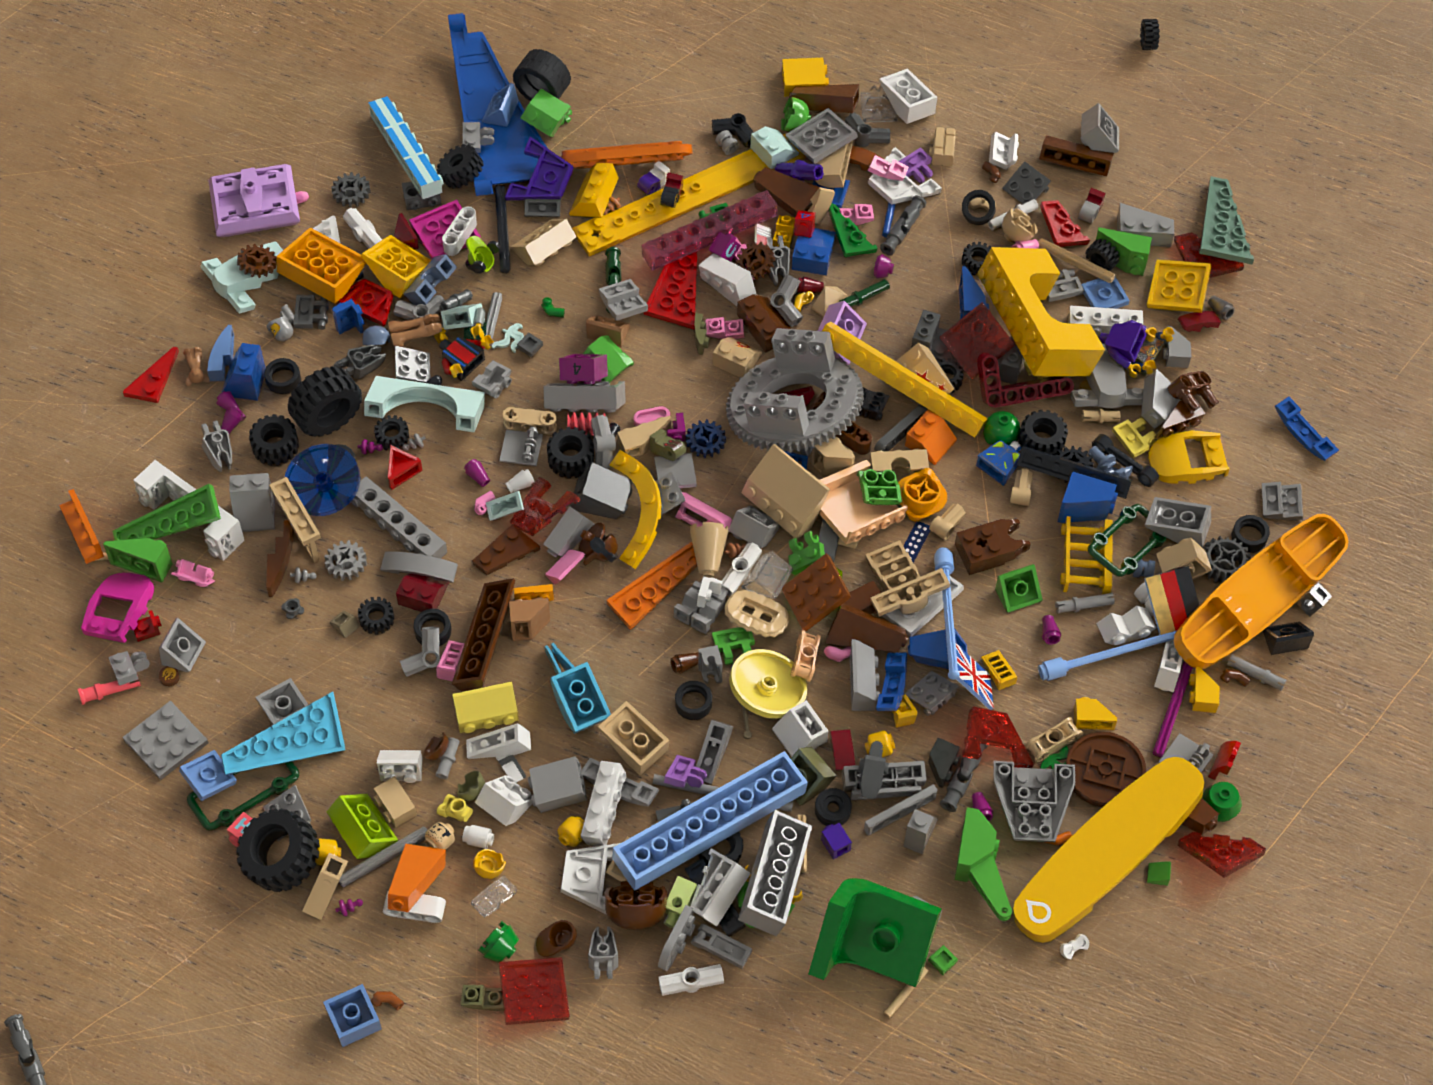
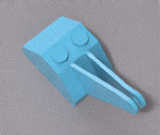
(576, 692)

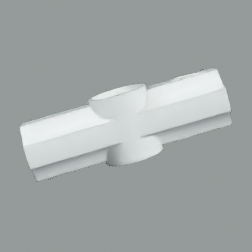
(362, 229)
(745, 561)
(704, 977)

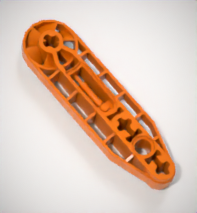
(627, 154)

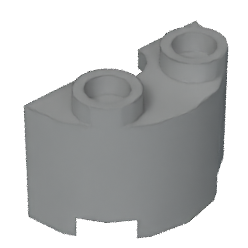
(493, 379)

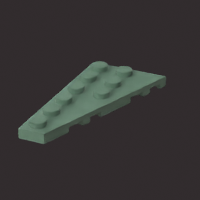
(1222, 226)

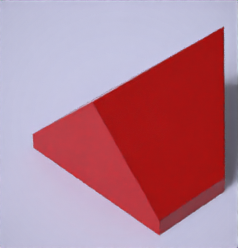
(402, 467)

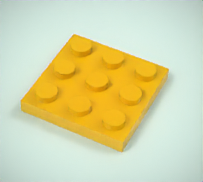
(1179, 286)

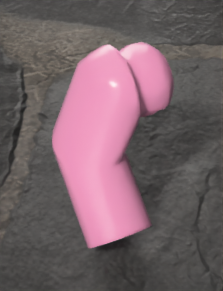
(480, 503)
(837, 654)

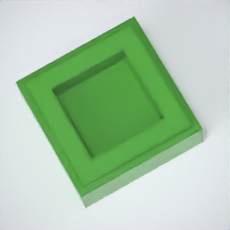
(943, 960)

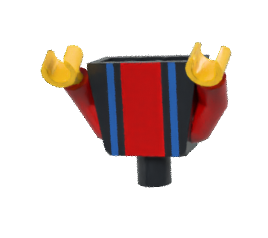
(463, 355)

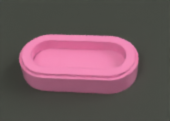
(649, 415)

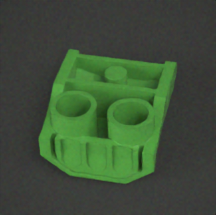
(616, 359)
(879, 487)

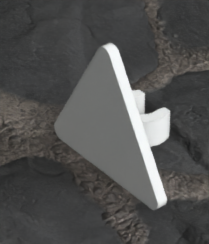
(329, 228)

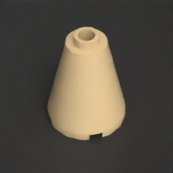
(708, 546)

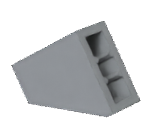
(1157, 400)
(567, 532)
(919, 831)

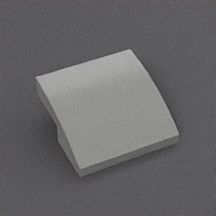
(623, 299)
(682, 469)
(1282, 501)

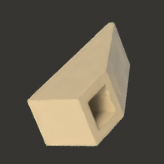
(636, 440)
(325, 886)

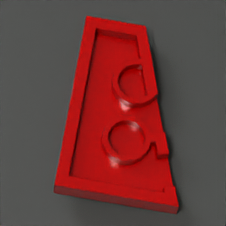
(1060, 226)

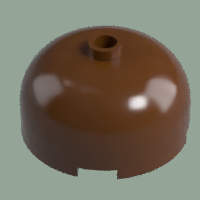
(633, 908)

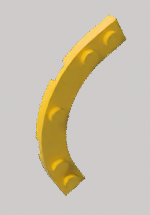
(650, 507)

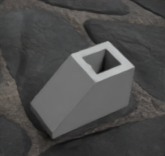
(1177, 351)

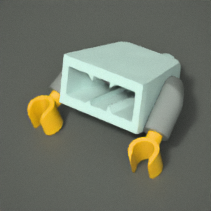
(462, 317)

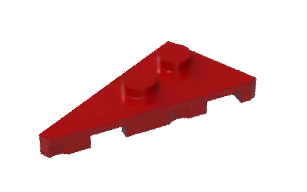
(152, 382)

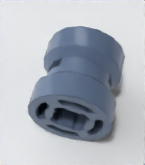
(1148, 570)

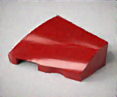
(1224, 759)

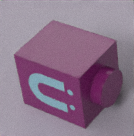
(725, 246)

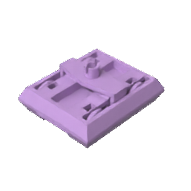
(253, 195)

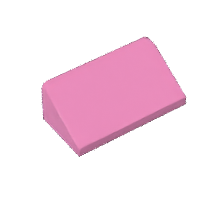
(564, 565)

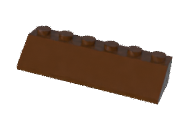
(483, 635)

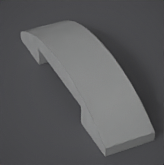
(419, 565)
(631, 791)

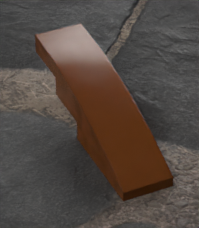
(278, 562)

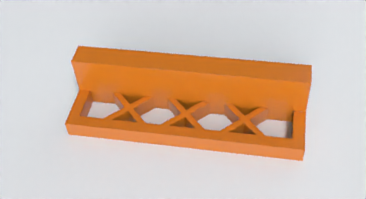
(81, 529)

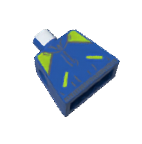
(999, 460)

